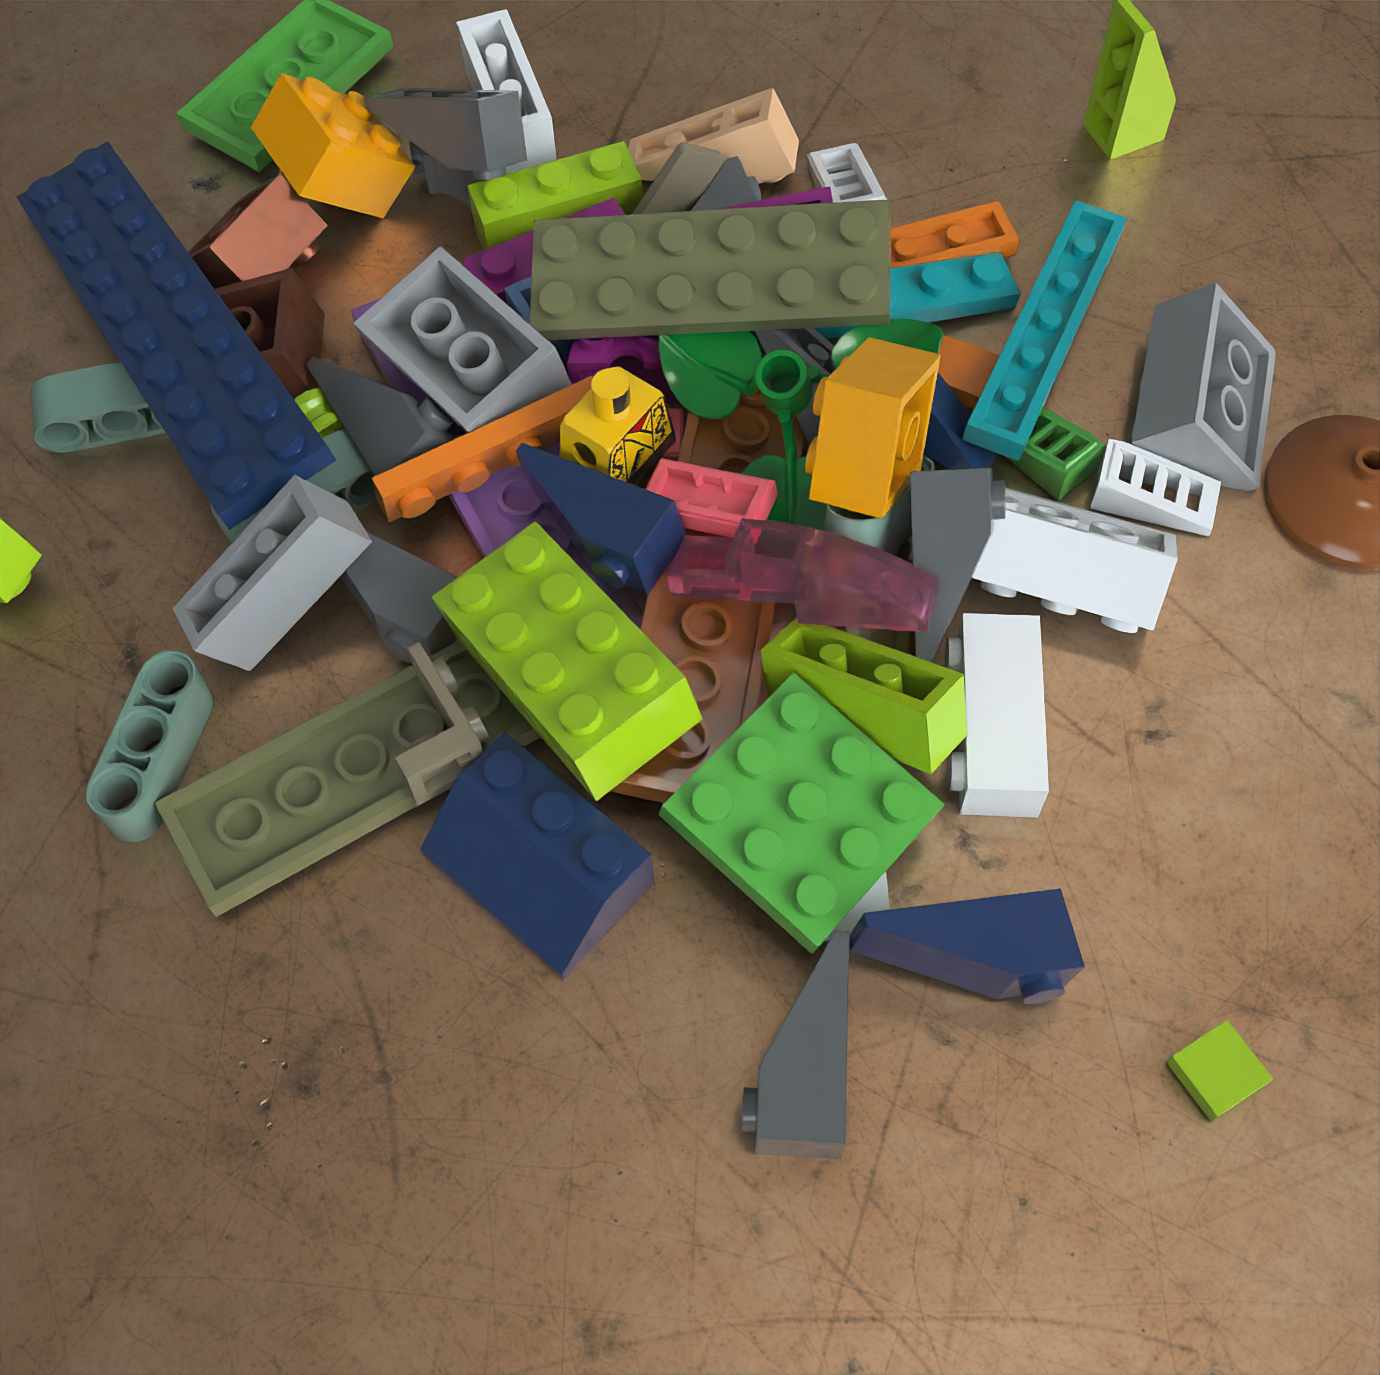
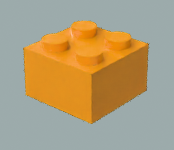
(332, 146)
(871, 426)

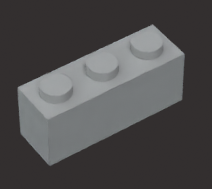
(271, 574)

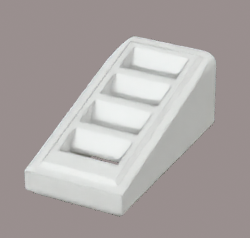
(848, 185)
(1131, 501)

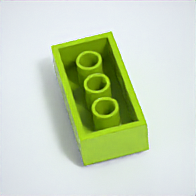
(568, 659)

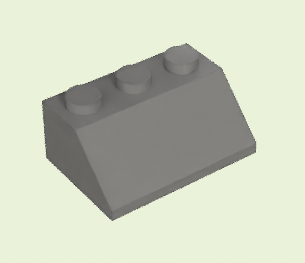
(462, 343)
(1206, 388)

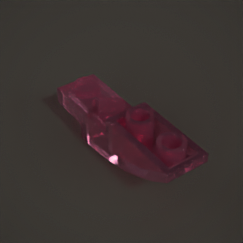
(820, 572)

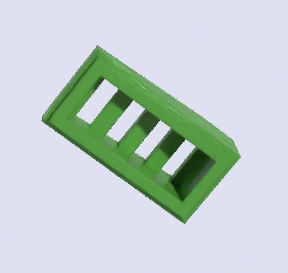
(1049, 472)

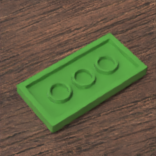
(310, 41)

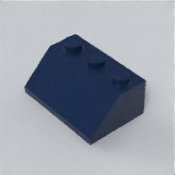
(537, 855)

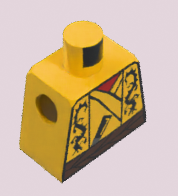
(618, 426)

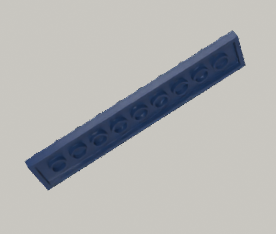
(174, 336)

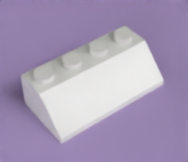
(1078, 561)

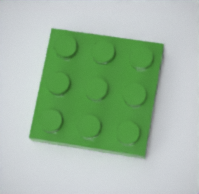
(801, 811)

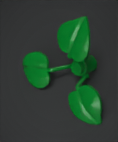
(717, 367)

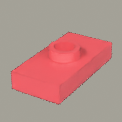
(711, 497)

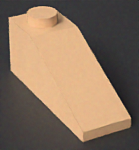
(747, 128)

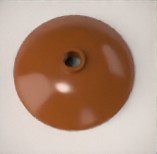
(1328, 489)

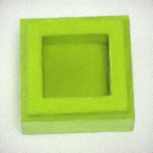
(1219, 1070)

